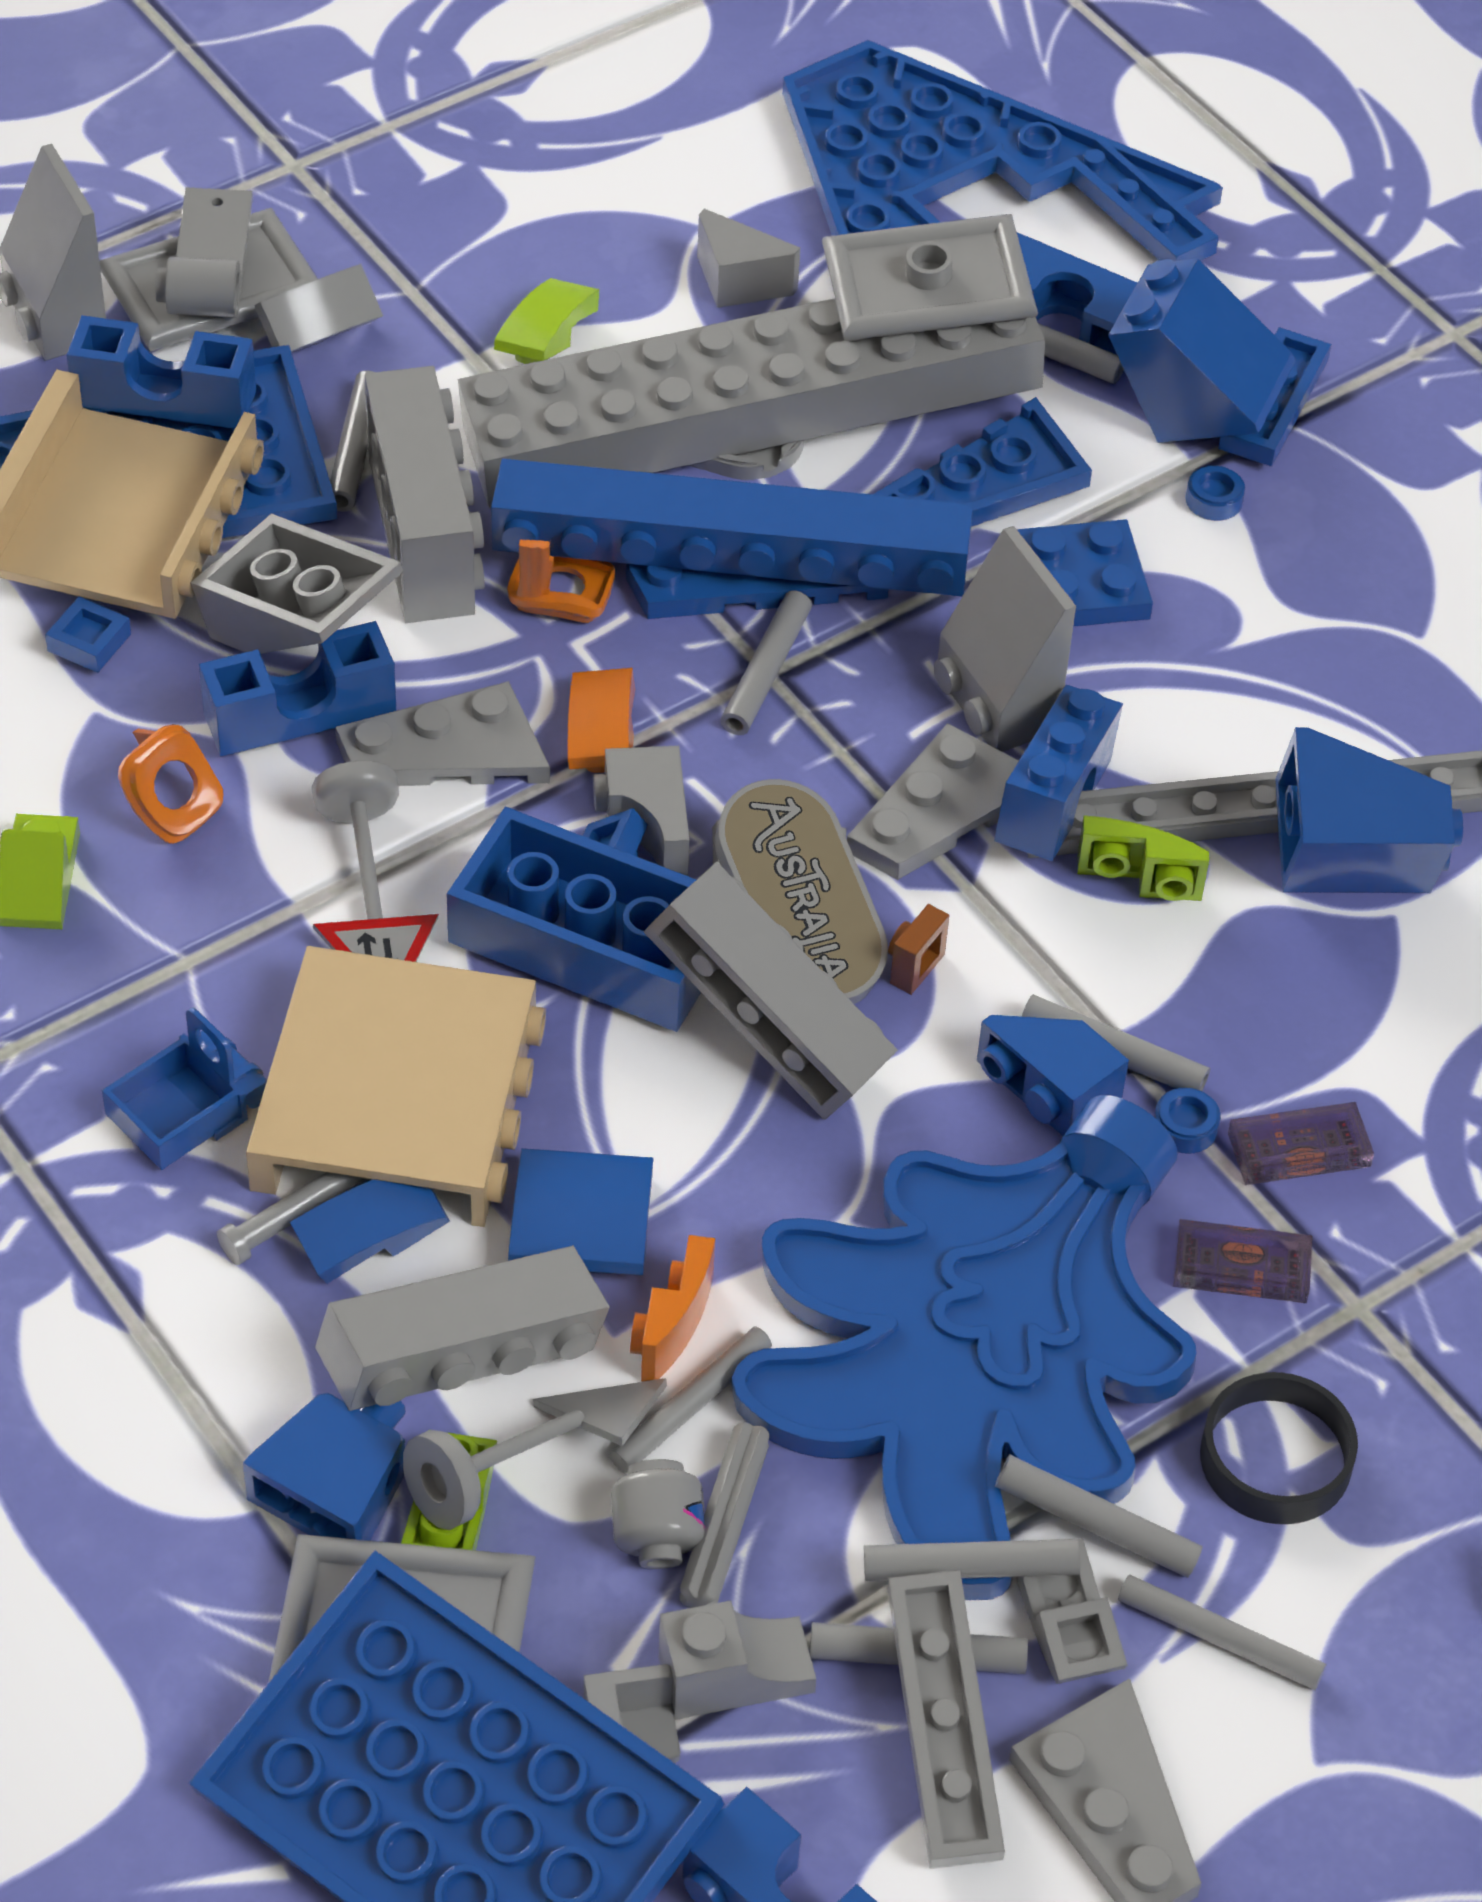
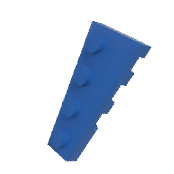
(1003, 470)
(685, 592)

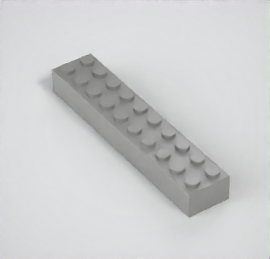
(734, 390)

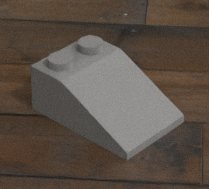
(51, 258)
(288, 587)
(1007, 644)

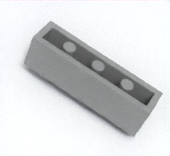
(770, 990)
(461, 1327)

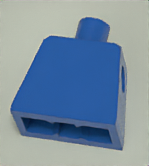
(330, 1468)

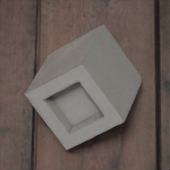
(640, 1703)

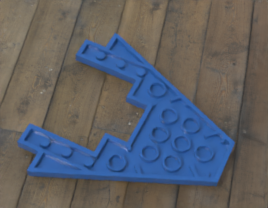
(902, 134)

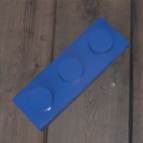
(1310, 358)

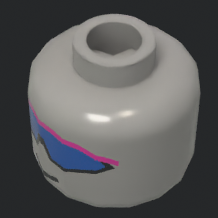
(657, 1512)

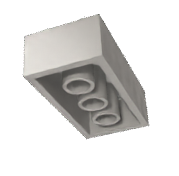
(423, 493)

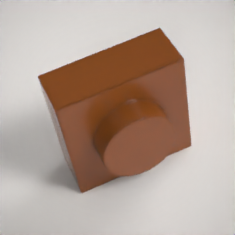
(918, 948)

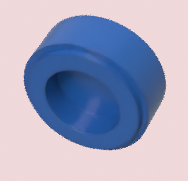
(1215, 493)
(1189, 1118)

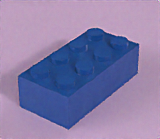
(571, 916)

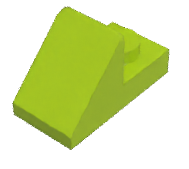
(37, 870)

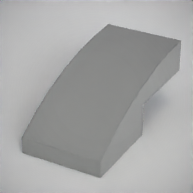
(319, 309)
(1073, 1623)

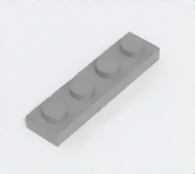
(945, 1719)

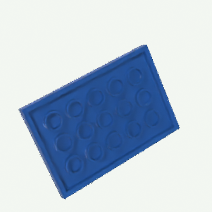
(446, 1766)

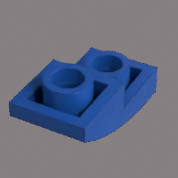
(365, 1222)

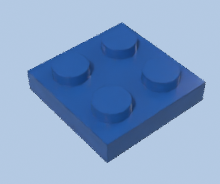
(1096, 569)

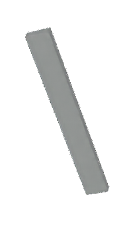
(1244, 802)

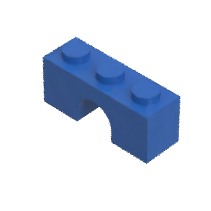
(1075, 288)
(122, 376)
(341, 686)
(1059, 764)
(747, 1856)

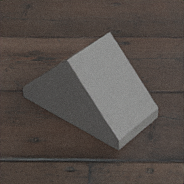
(744, 262)

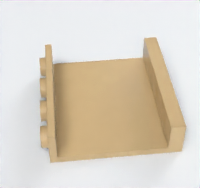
(117, 502)
(398, 1076)

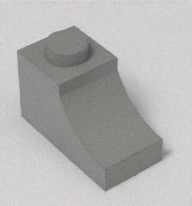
(653, 786)
(732, 1659)

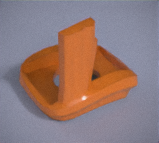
(531, 584)
(139, 772)

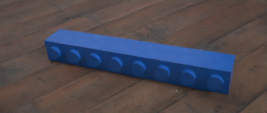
(733, 527)

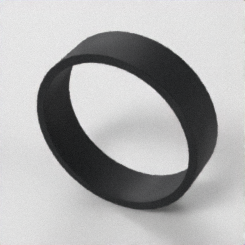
(1291, 1390)

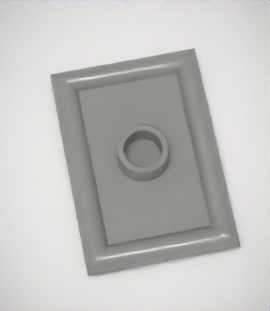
(270, 269)
(929, 277)
(481, 1584)

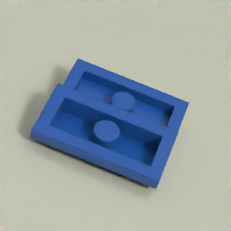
(583, 1203)

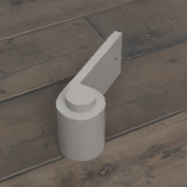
(209, 255)

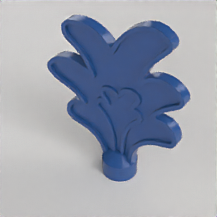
(976, 1328)

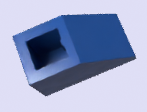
(1050, 1064)

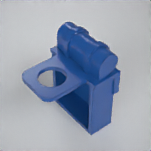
(185, 1093)

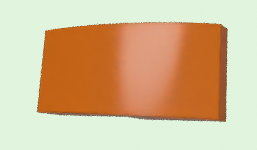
(599, 716)
(674, 1311)

